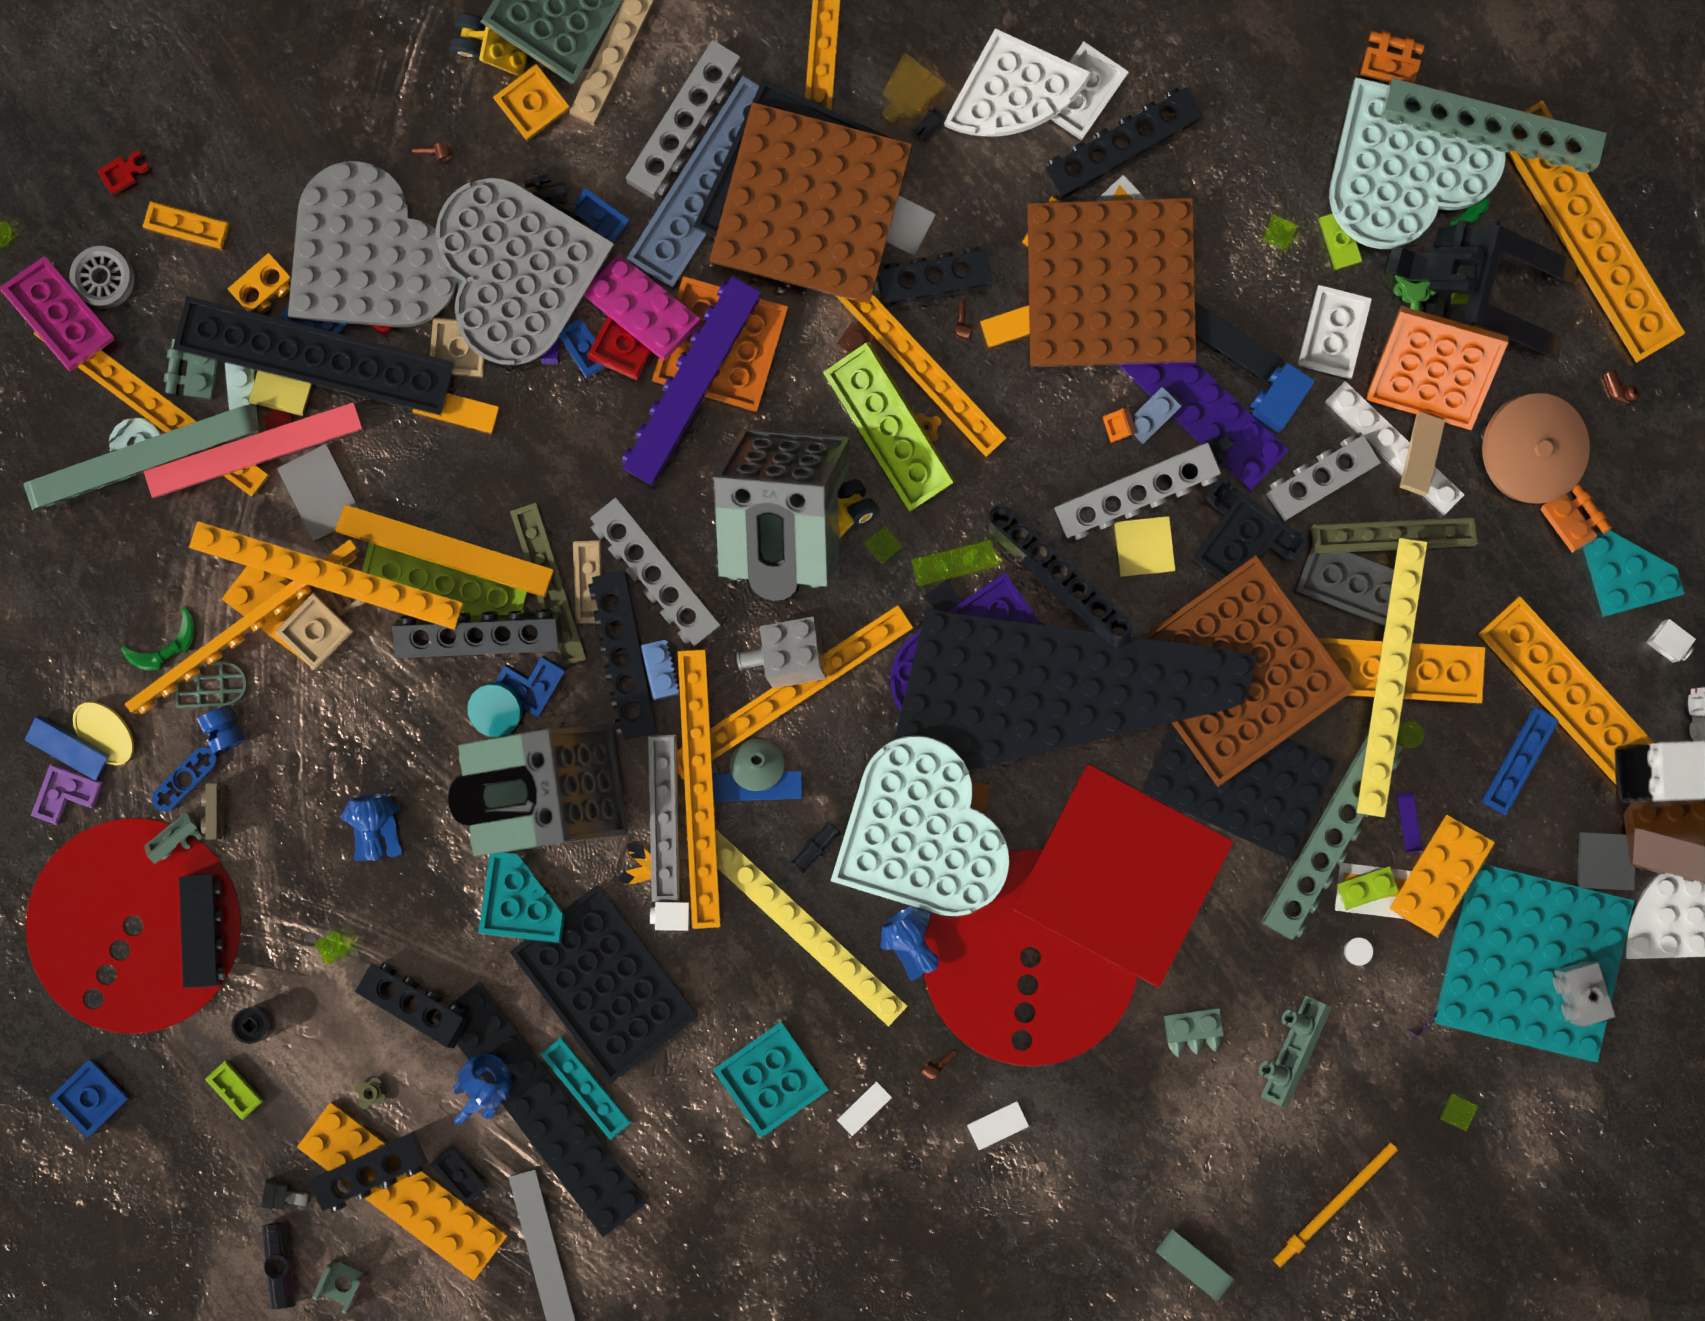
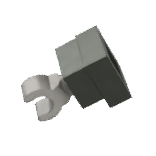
(276, 1195)

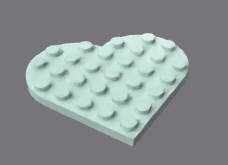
(1397, 177)
(917, 833)

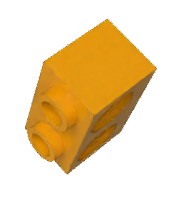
(257, 280)

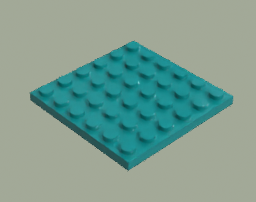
(1506, 952)

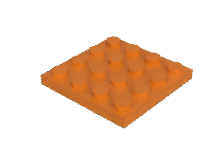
(750, 360)
(1436, 367)

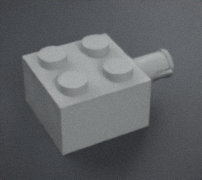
(788, 652)
(1583, 993)

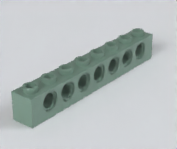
(1588, 141)
(1276, 915)

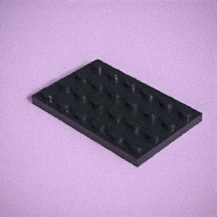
(1262, 804)
(605, 986)

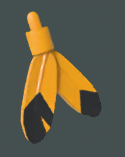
(638, 874)

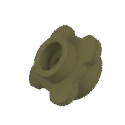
(377, 1095)

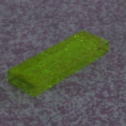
(954, 563)

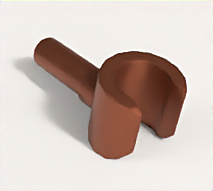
(442, 151)
(962, 330)
(932, 1071)

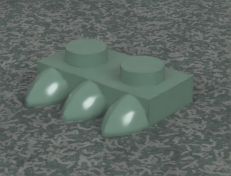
(1194, 1028)

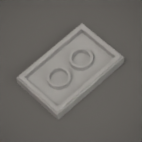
(317, 490)

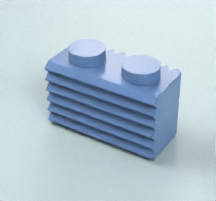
(660, 669)

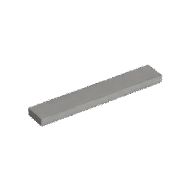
(664, 818)
(541, 1246)

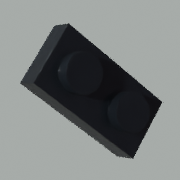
(458, 1175)

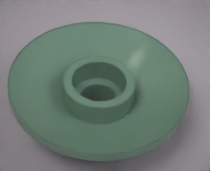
(759, 776)

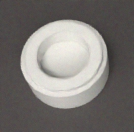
(1358, 951)

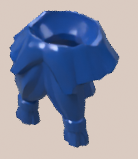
(371, 818)
(906, 935)
(482, 1092)

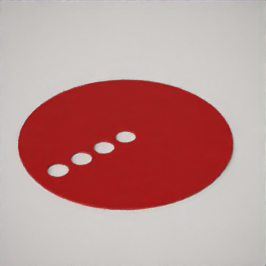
(82, 910)
(979, 972)

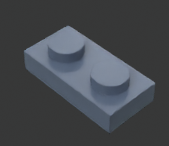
(1155, 413)

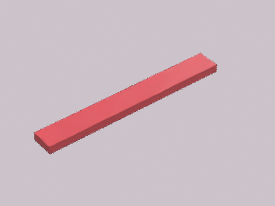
(253, 450)

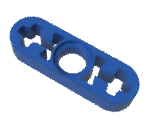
(175, 798)

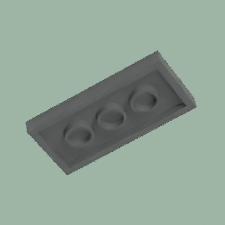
(1348, 584)

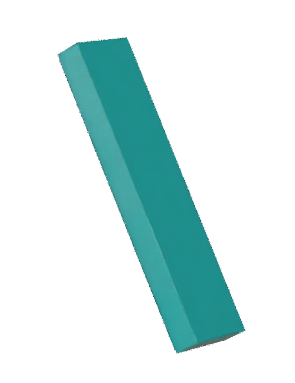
(586, 1088)

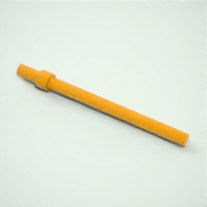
(1297, 1243)

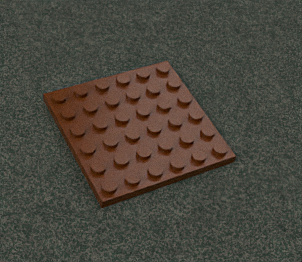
(810, 203)
(1111, 282)
(1290, 679)

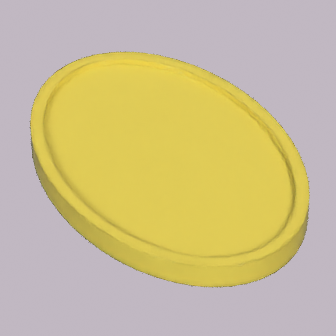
(104, 730)

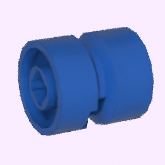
(221, 729)

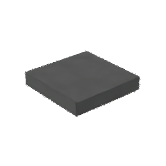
(1604, 862)

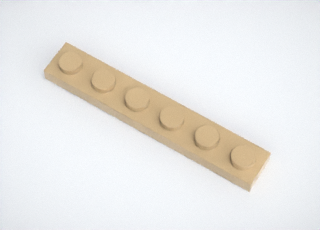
(610, 59)

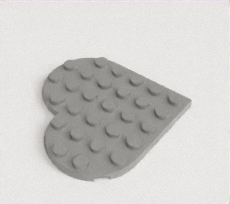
(362, 253)
(517, 266)

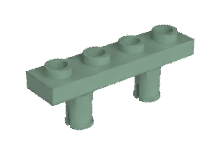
(1304, 1033)

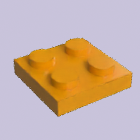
(531, 102)

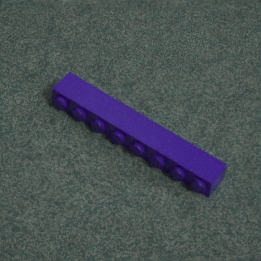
(692, 380)

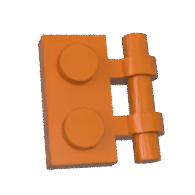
(1386, 65)
(1569, 522)

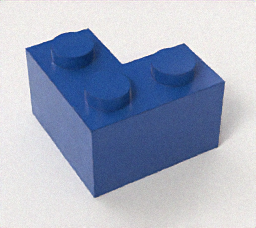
(1282, 399)

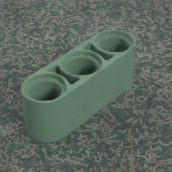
(1195, 1265)

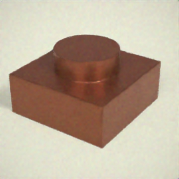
(854, 338)

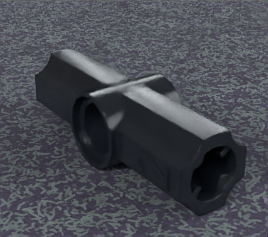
(279, 1283)

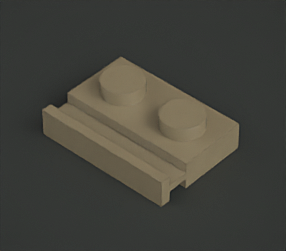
(213, 799)

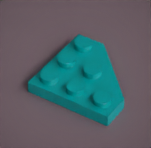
(1628, 575)
(518, 903)

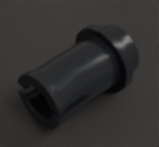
(930, 123)

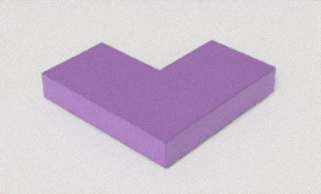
(60, 787)

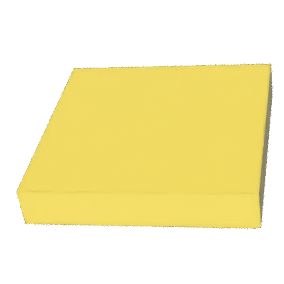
(280, 393)
(1144, 546)

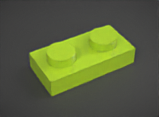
(1367, 888)

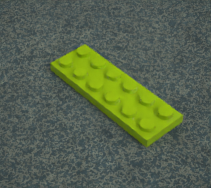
(889, 426)
(475, 592)

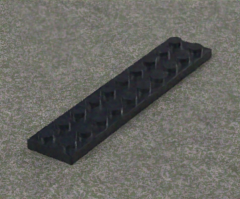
(313, 356)
(549, 1116)

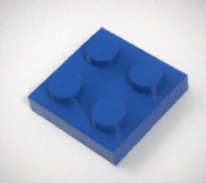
(89, 1098)

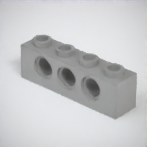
(1362, 461)

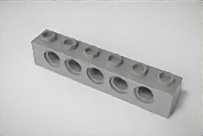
(714, 58)
(1070, 511)
(615, 514)

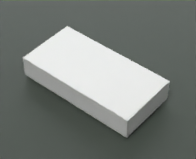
(997, 1125)

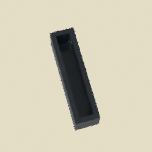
(201, 931)

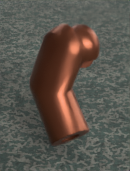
(1620, 391)

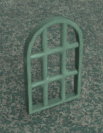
(222, 691)

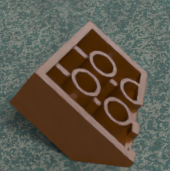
(1667, 837)

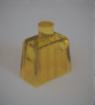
(910, 90)

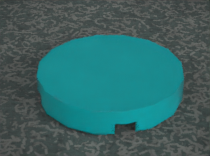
(495, 709)

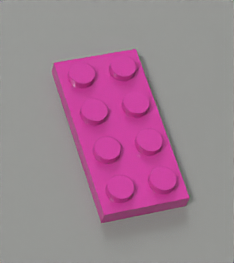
(642, 307)
(57, 313)

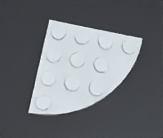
(1014, 89)
(1668, 920)

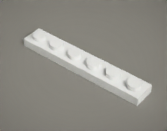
(1388, 442)

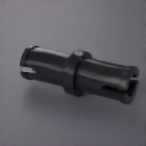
(815, 847)

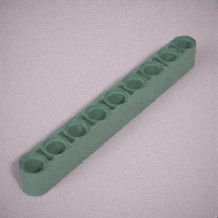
(141, 457)

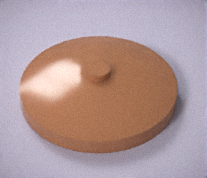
(1536, 448)

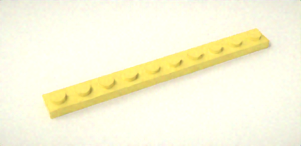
(1391, 677)
(807, 931)

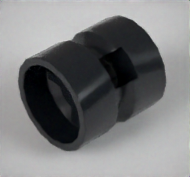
(252, 1024)

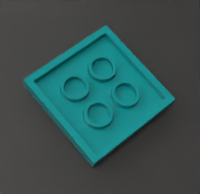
(770, 1079)

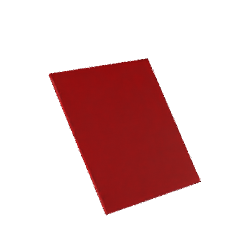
(1122, 875)

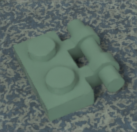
(199, 375)

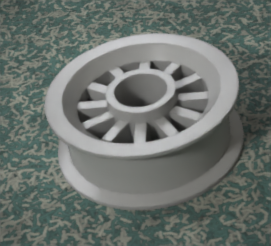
(103, 253)

